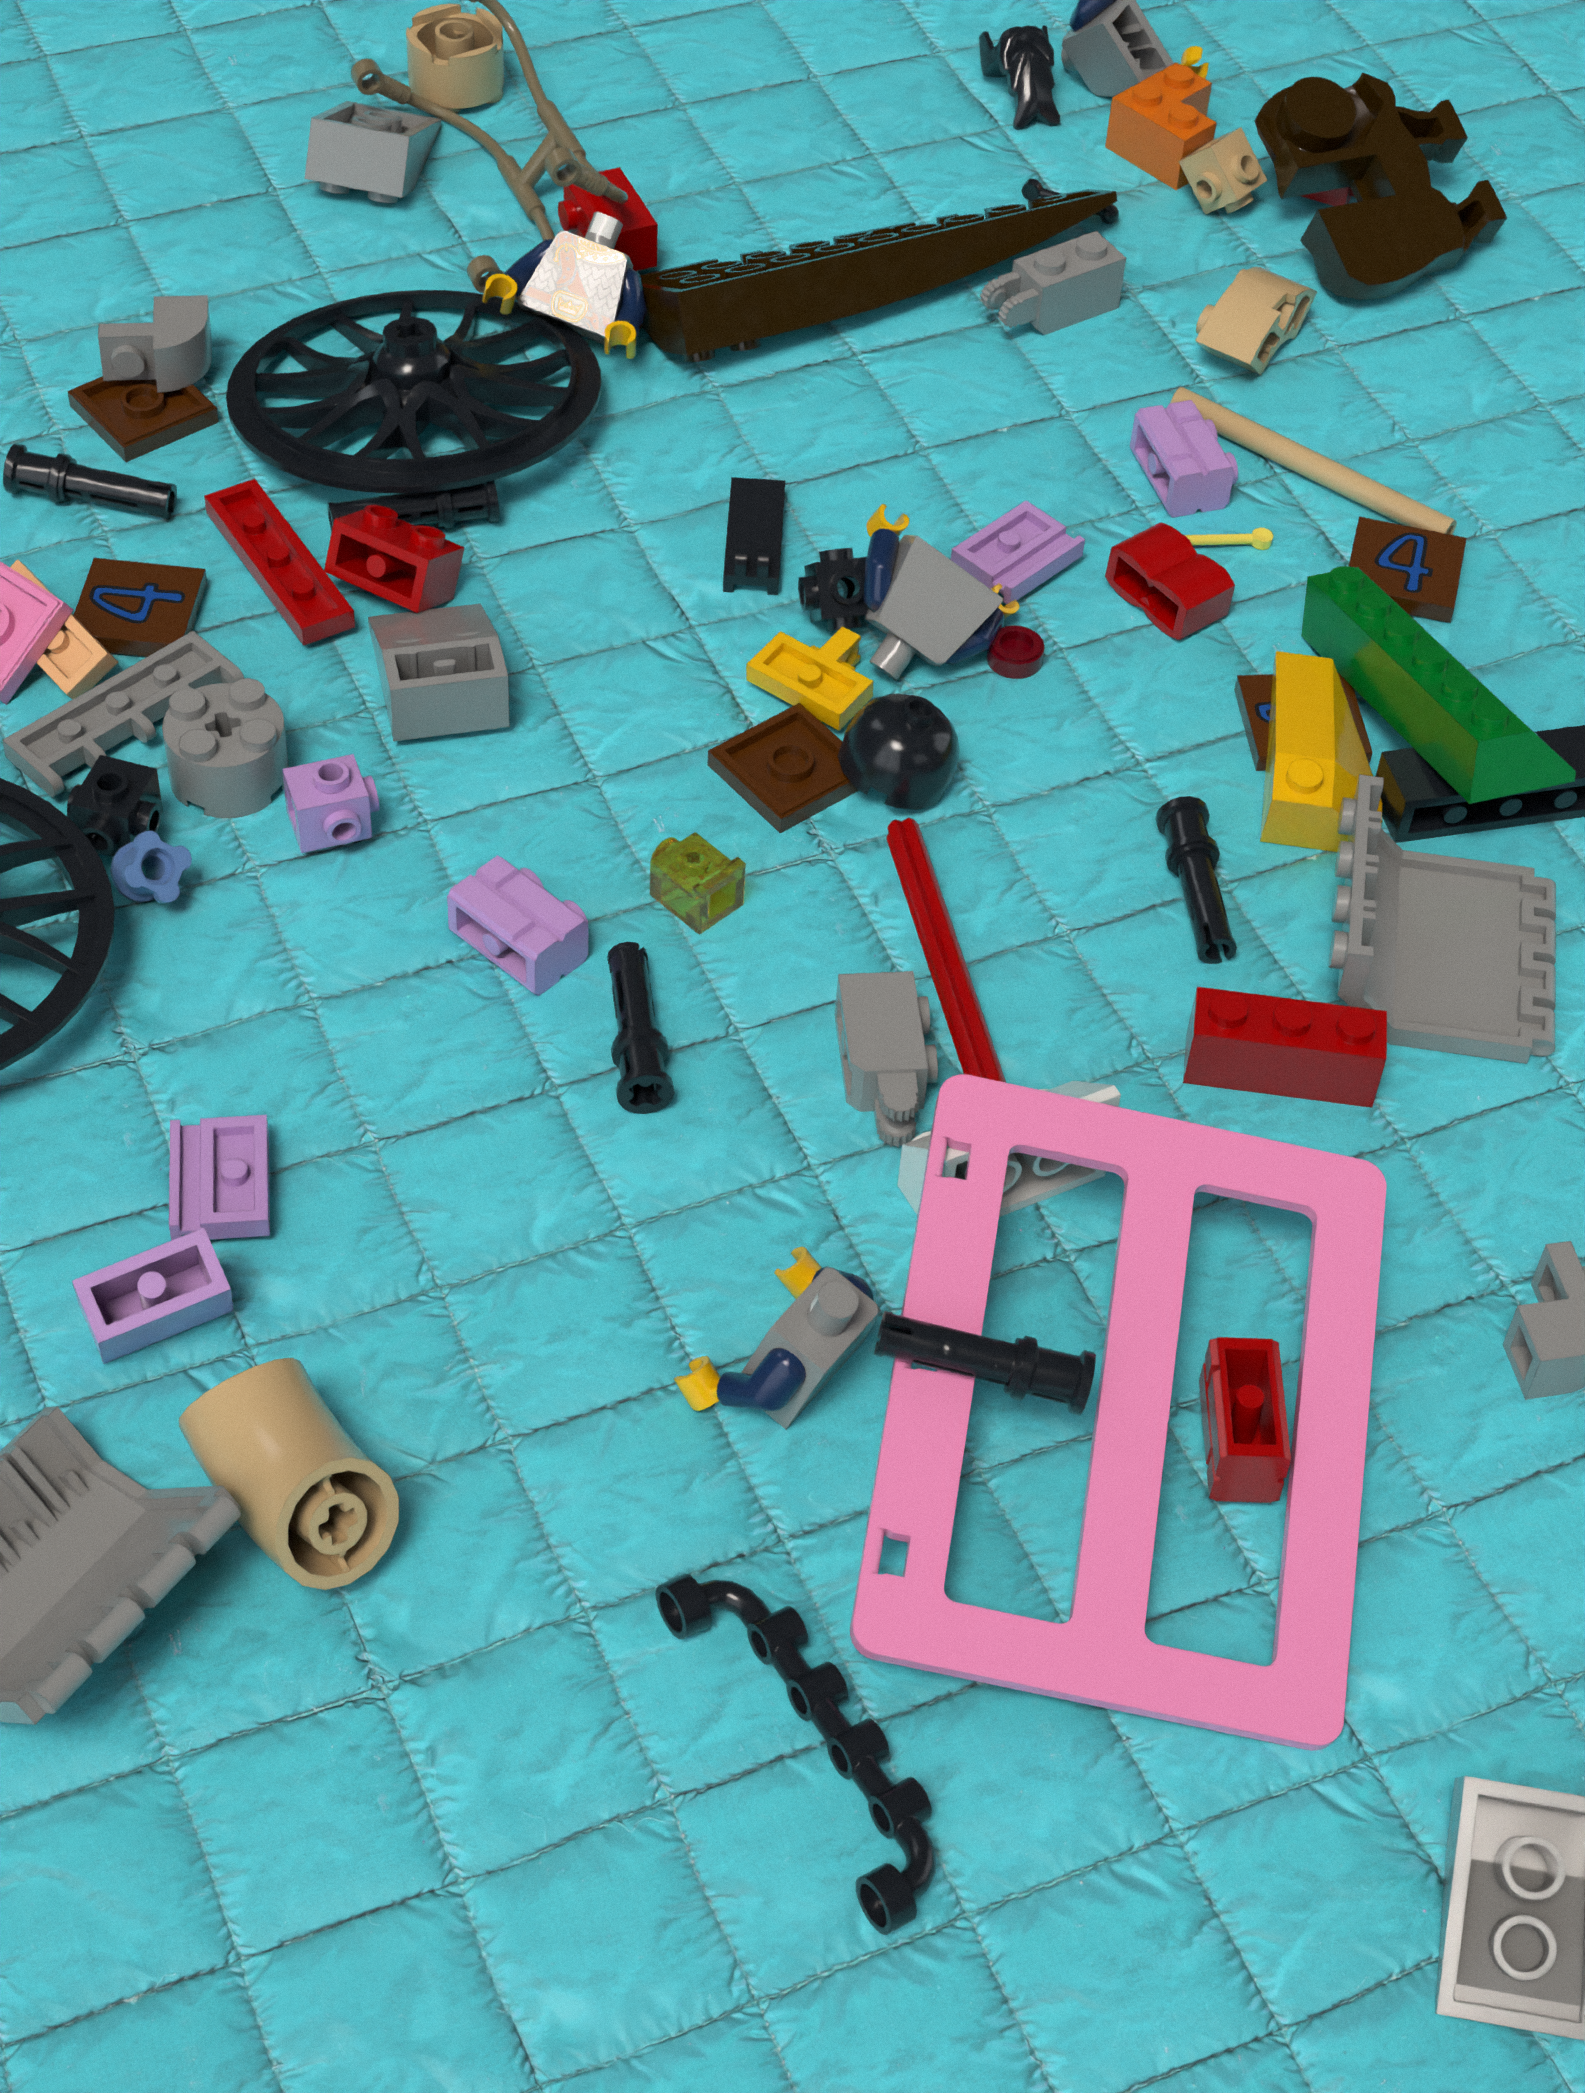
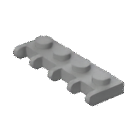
(114, 711)

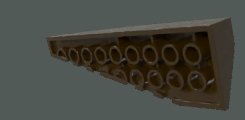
(774, 293)

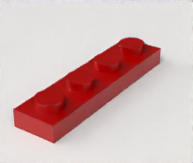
(279, 562)

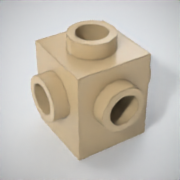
(1224, 172)

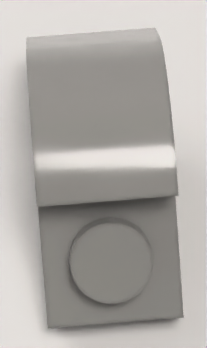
(169, 350)
(1549, 1336)

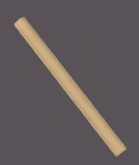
(1318, 467)

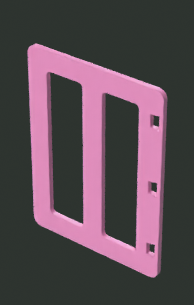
(1103, 1648)

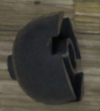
(901, 749)

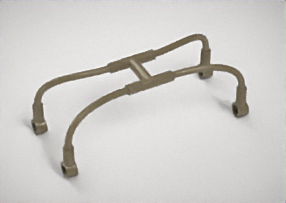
(556, 149)

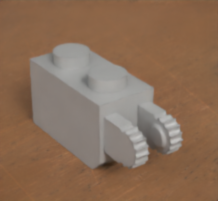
(1059, 285)
(884, 1049)

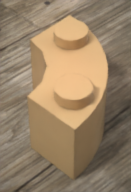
(1254, 318)

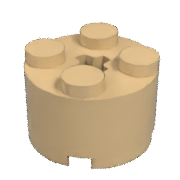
(455, 57)

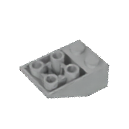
(441, 671)

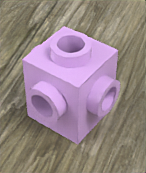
(329, 802)

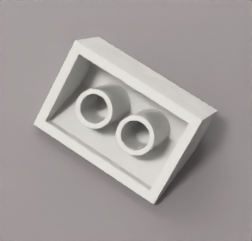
(1026, 1177)

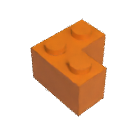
(1162, 122)

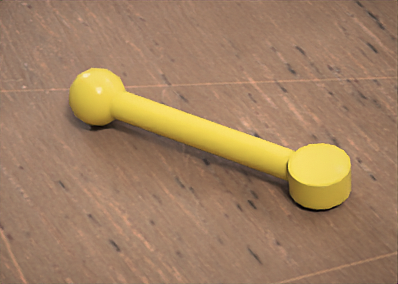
(1260, 539)

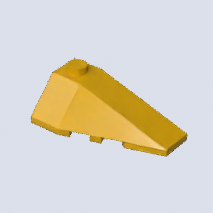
(1310, 754)

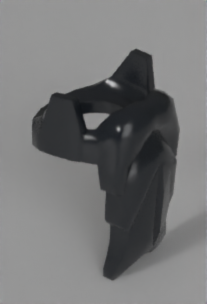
(1026, 61)

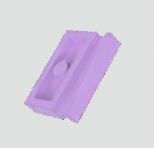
(1018, 551)
(220, 1177)

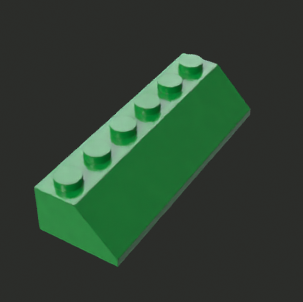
(1425, 690)

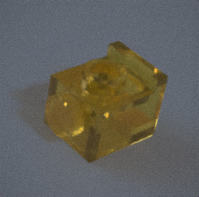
(696, 881)

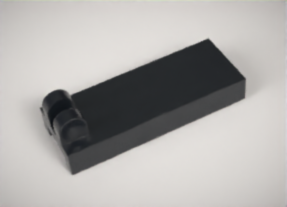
(754, 534)

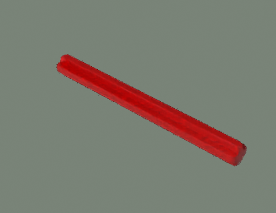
(943, 951)

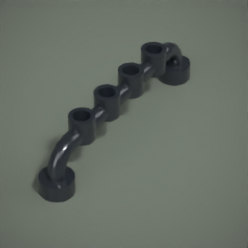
(854, 1750)

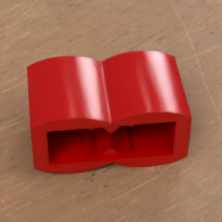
(1170, 580)

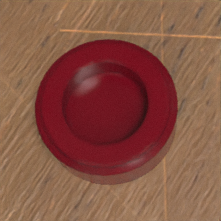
(1016, 652)

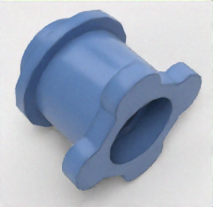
(162, 866)

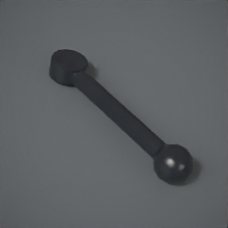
(1033, 190)

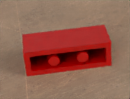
(1285, 1047)

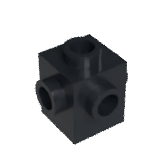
(820, 593)
(116, 803)

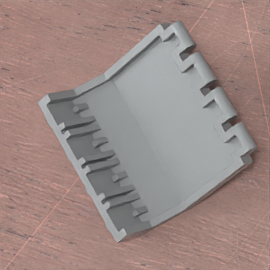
(1443, 942)
(83, 1559)

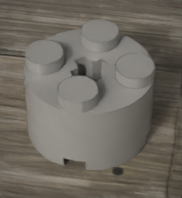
(225, 747)

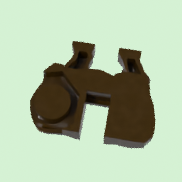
(1363, 141)

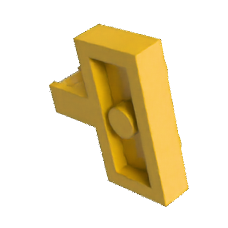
(814, 676)

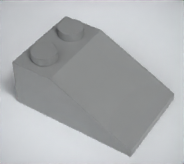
(369, 150)
(1514, 1908)

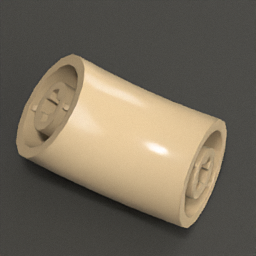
(294, 1473)

